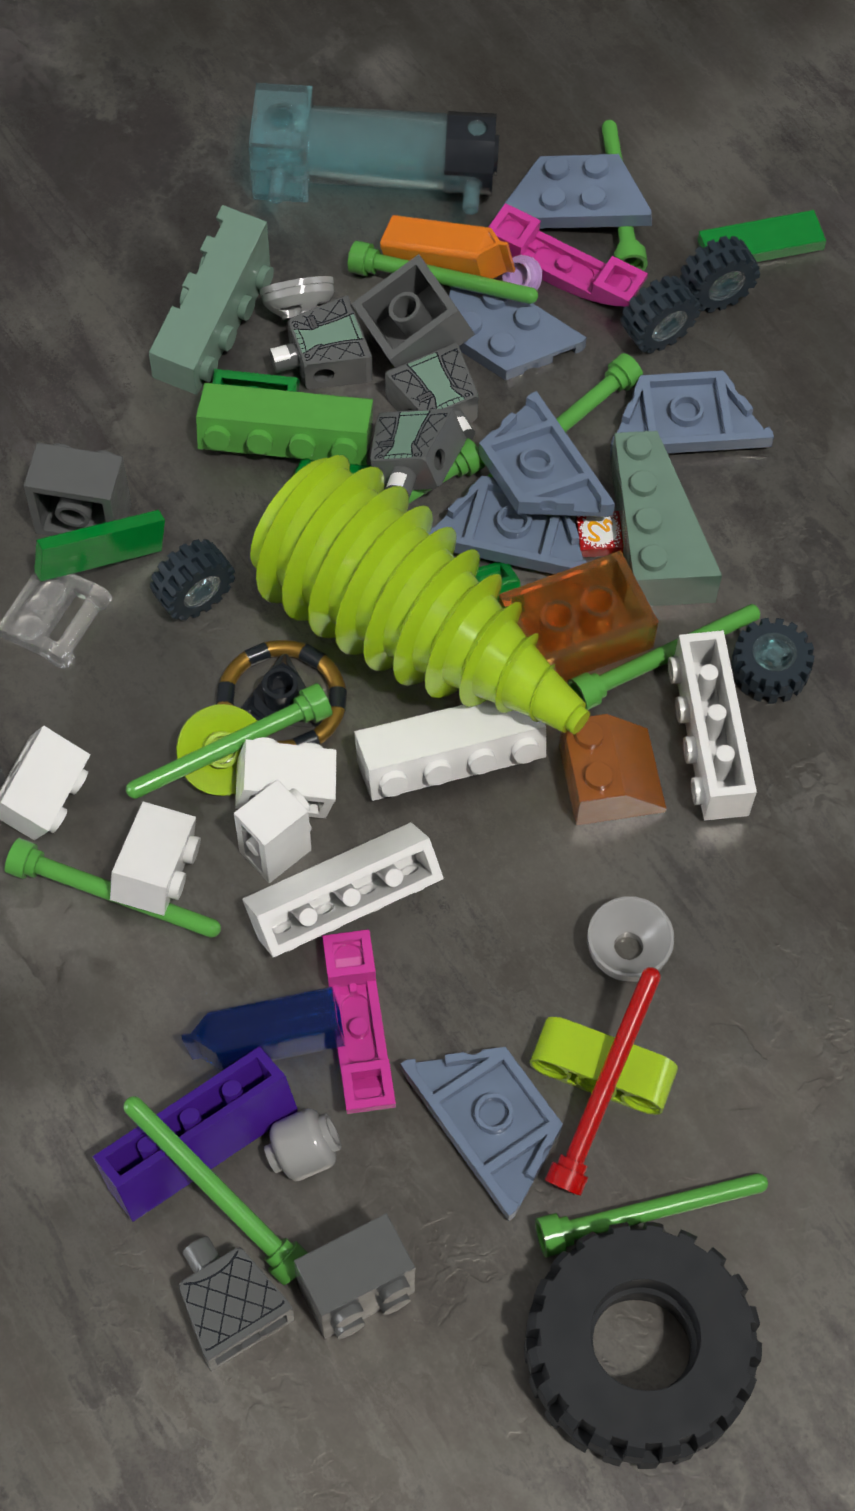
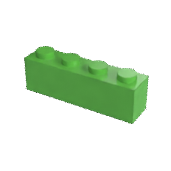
(284, 423)

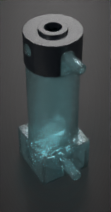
(366, 147)

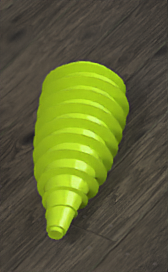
(390, 589)

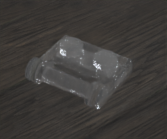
(41, 608)

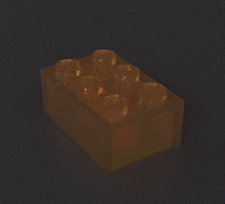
(586, 615)

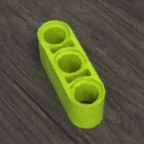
(578, 1054)

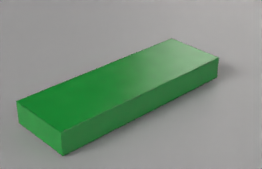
(773, 236)
(99, 545)

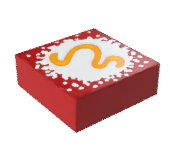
(599, 535)

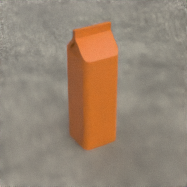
(448, 245)

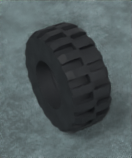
(690, 1285)

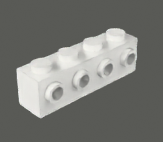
(713, 726)
(445, 747)
(343, 889)

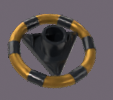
(284, 684)

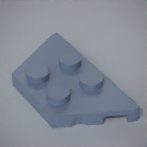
(581, 193)
(512, 333)
(694, 413)
(542, 466)
(493, 527)
(490, 1118)

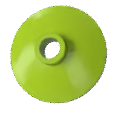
(204, 728)

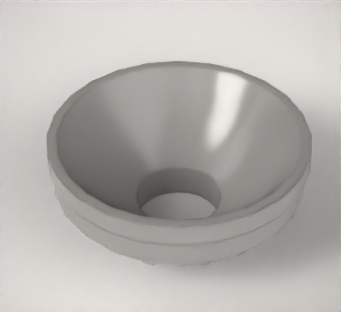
(297, 295)
(633, 919)

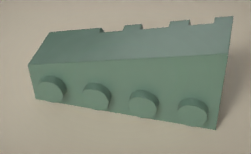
(213, 302)
(659, 524)

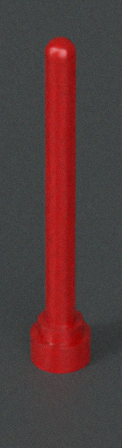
(570, 1169)

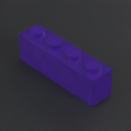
(210, 1120)

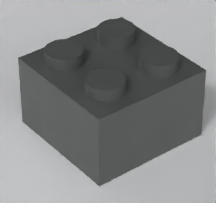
(411, 314)
(75, 488)
(356, 1277)

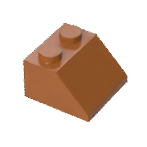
(611, 771)

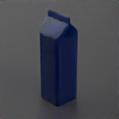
(279, 1026)

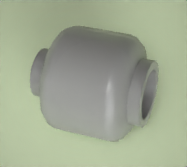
(303, 1144)

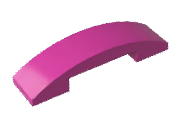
(566, 266)
(364, 1057)

